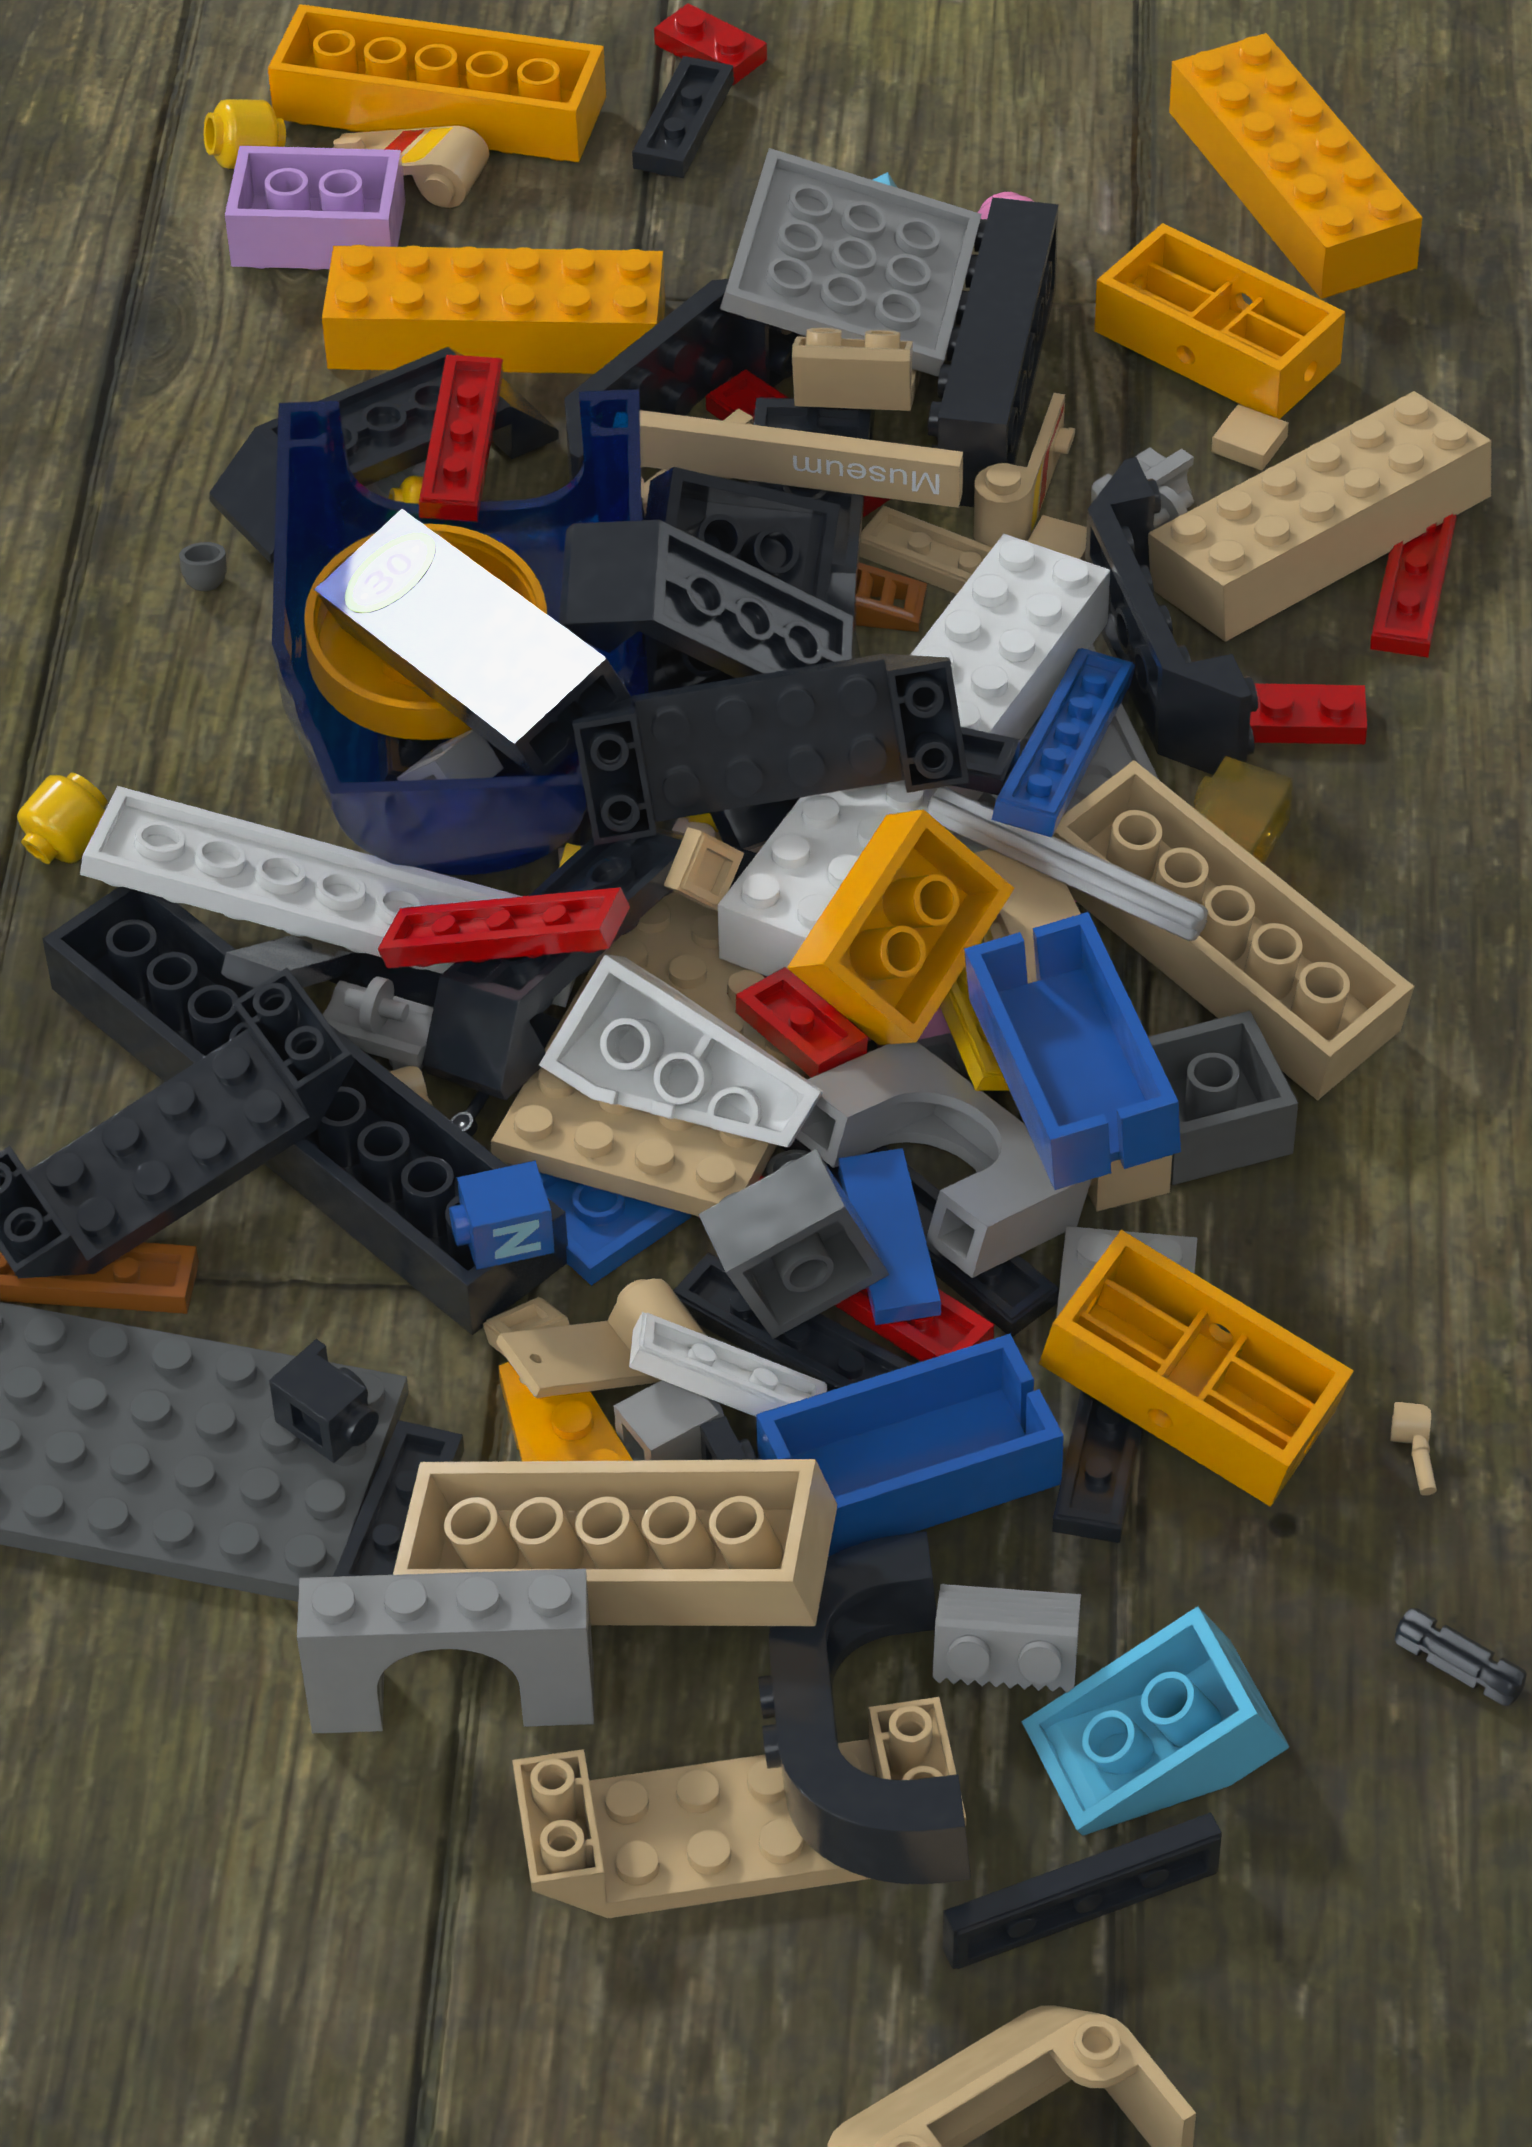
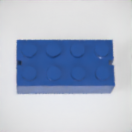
(1073, 1052)
(923, 1441)

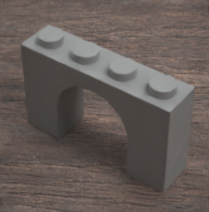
(917, 1098)
(522, 1618)

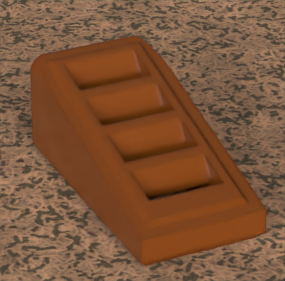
(888, 586)

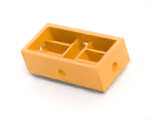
(1188, 313)
(1151, 1349)

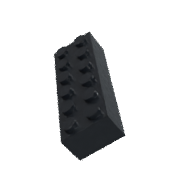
(998, 338)

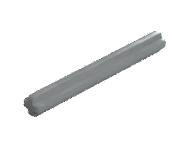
(1070, 865)

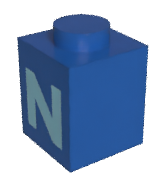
(503, 1215)

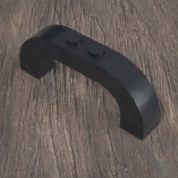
(849, 1817)

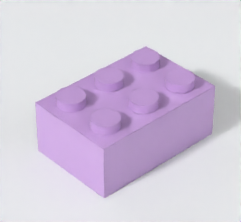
(302, 201)

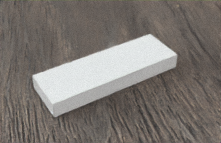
(715, 1368)

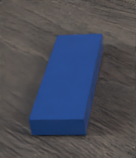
(885, 1200)

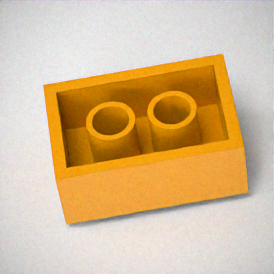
(900, 927)

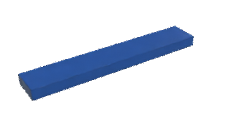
(1063, 742)

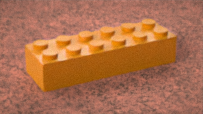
(420, 74)
(1295, 165)
(509, 304)

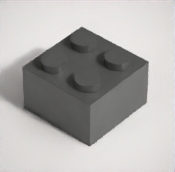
(1229, 1096)
(793, 1244)

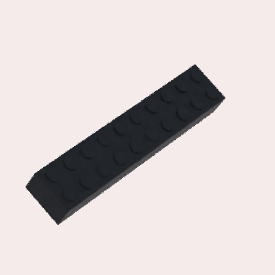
(381, 1154)

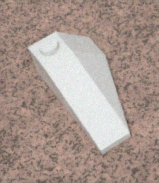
(665, 1055)

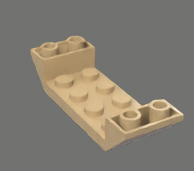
(854, 371)
(699, 1827)

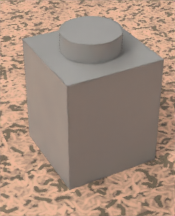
(664, 1422)

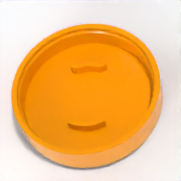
(368, 687)

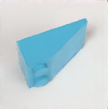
(1155, 1727)

